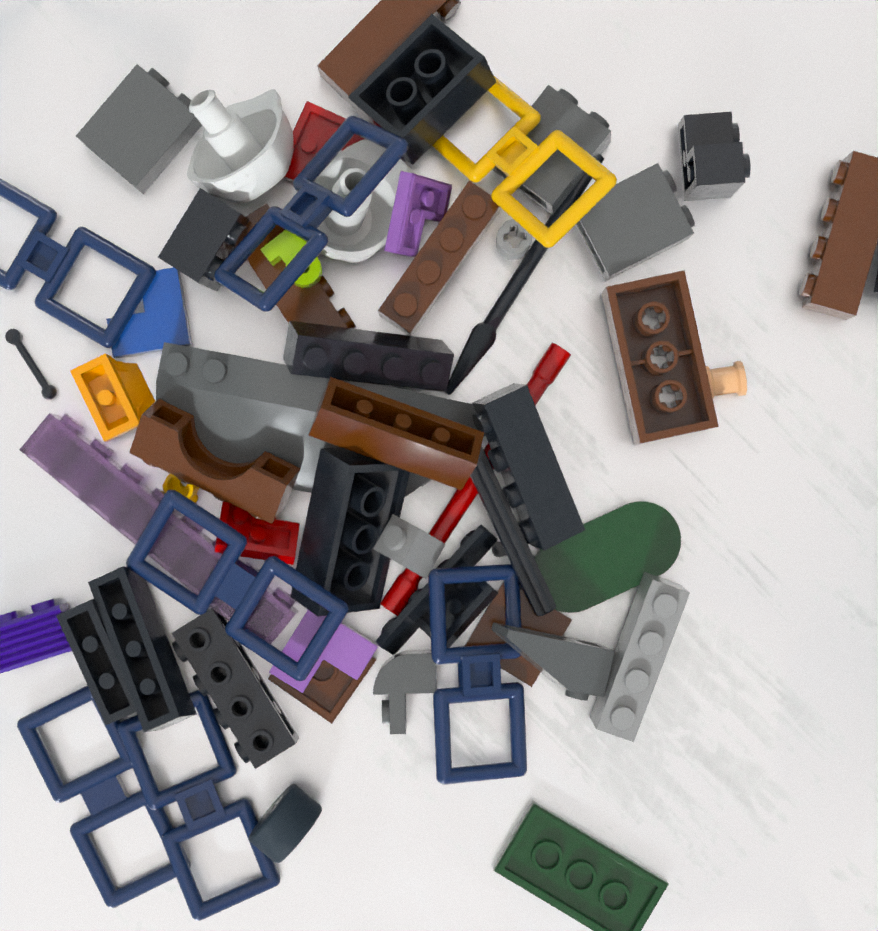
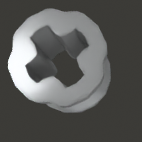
(505, 248)

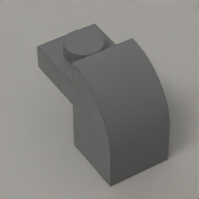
(401, 675)

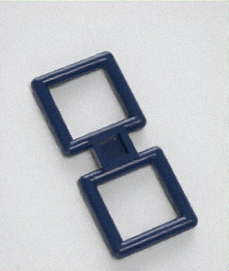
(308, 210)
(54, 261)
(236, 585)
(477, 675)
(103, 795)
(200, 811)

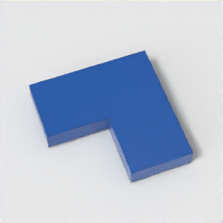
(161, 322)

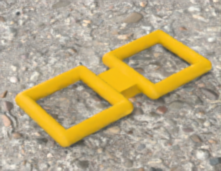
(520, 158)

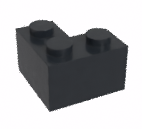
(711, 156)
(204, 238)

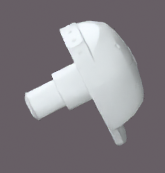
(241, 147)
(366, 231)

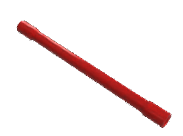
(408, 581)

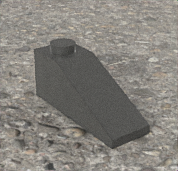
(566, 661)

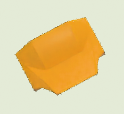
(113, 394)

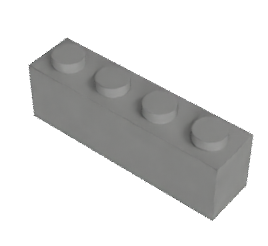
(639, 656)

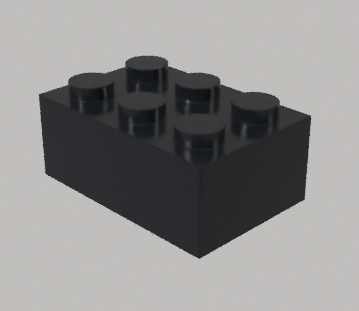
(424, 86)

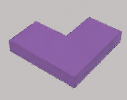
(415, 201)
(345, 650)

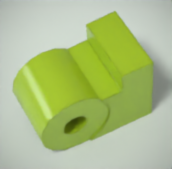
(285, 248)

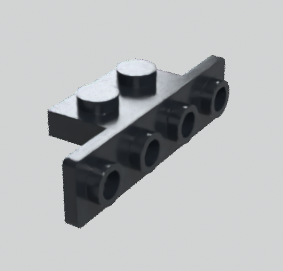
(462, 600)

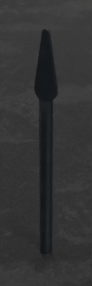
(484, 333)

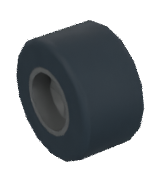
(285, 823)

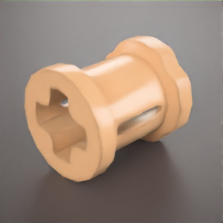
(728, 380)

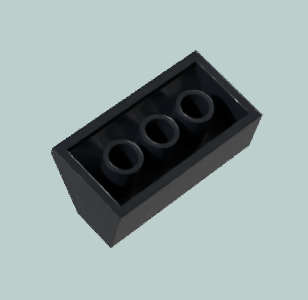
(343, 522)

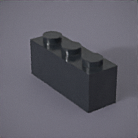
(97, 660)

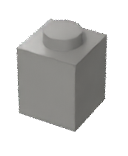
(409, 546)

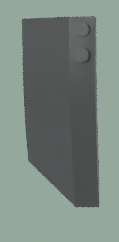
(261, 407)

